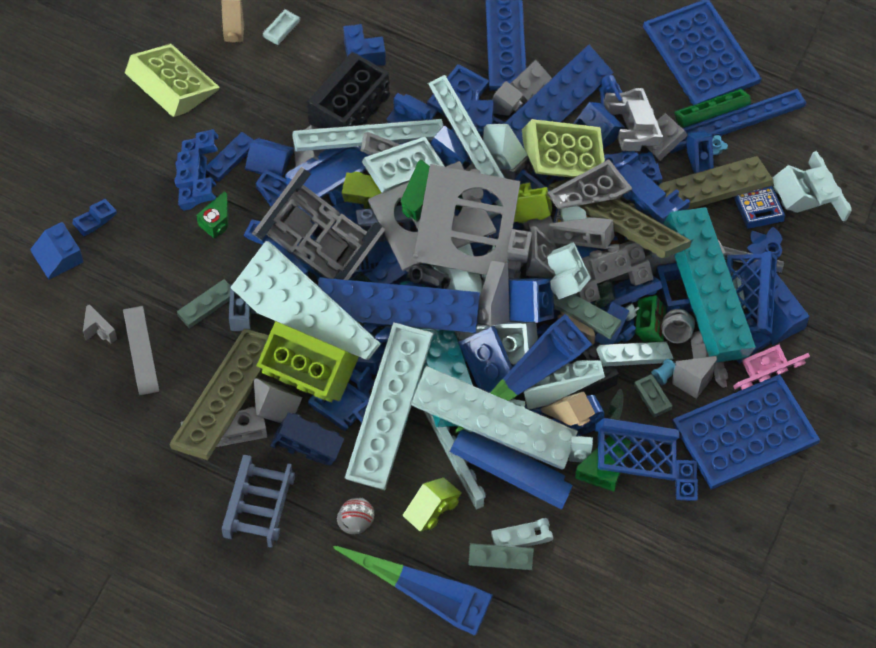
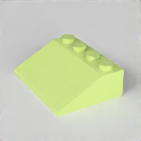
(170, 79)
(562, 147)

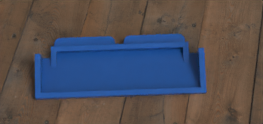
(330, 169)
(512, 467)

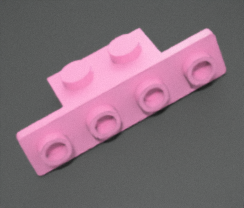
(766, 363)

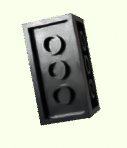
(349, 94)

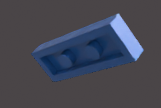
(229, 157)

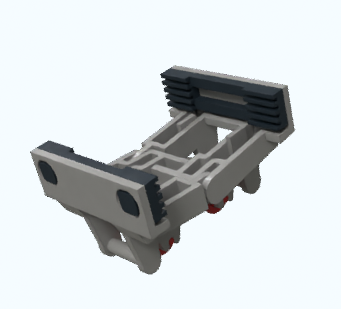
(328, 245)

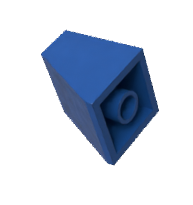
(530, 299)

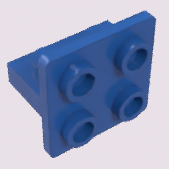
(410, 109)

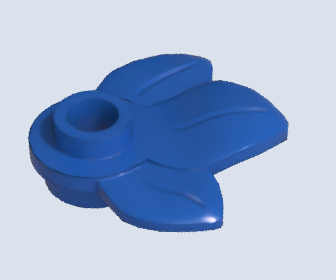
(764, 243)

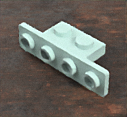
(825, 187)

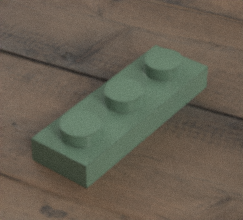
(205, 304)
(501, 556)

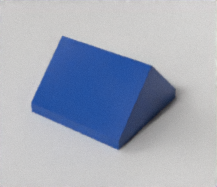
(268, 156)

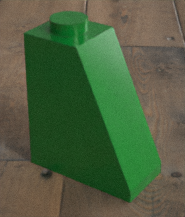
(414, 194)
(588, 469)

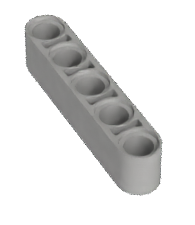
(141, 350)

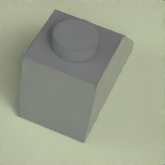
(507, 99)

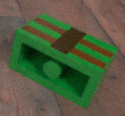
(650, 319)

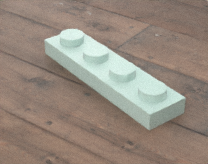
(634, 353)

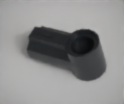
(428, 276)

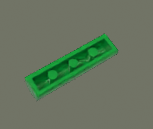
(712, 108)

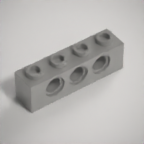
(253, 430)

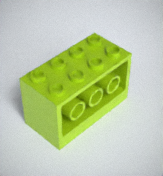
(306, 362)

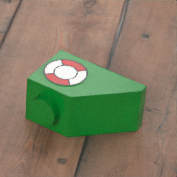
(215, 216)

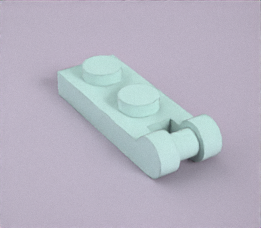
(523, 534)

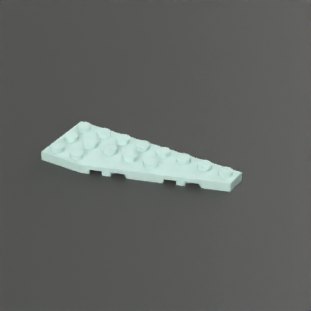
(288, 296)

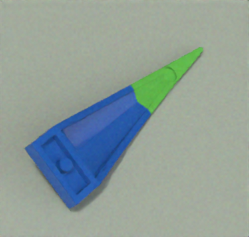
(551, 352)
(452, 600)

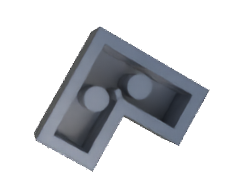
(239, 313)

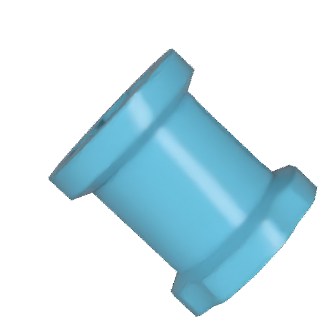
(664, 371)

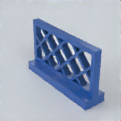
(766, 288)
(636, 432)

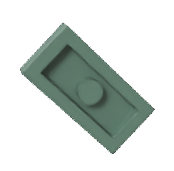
(653, 395)

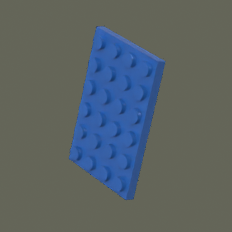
(701, 52)
(745, 431)

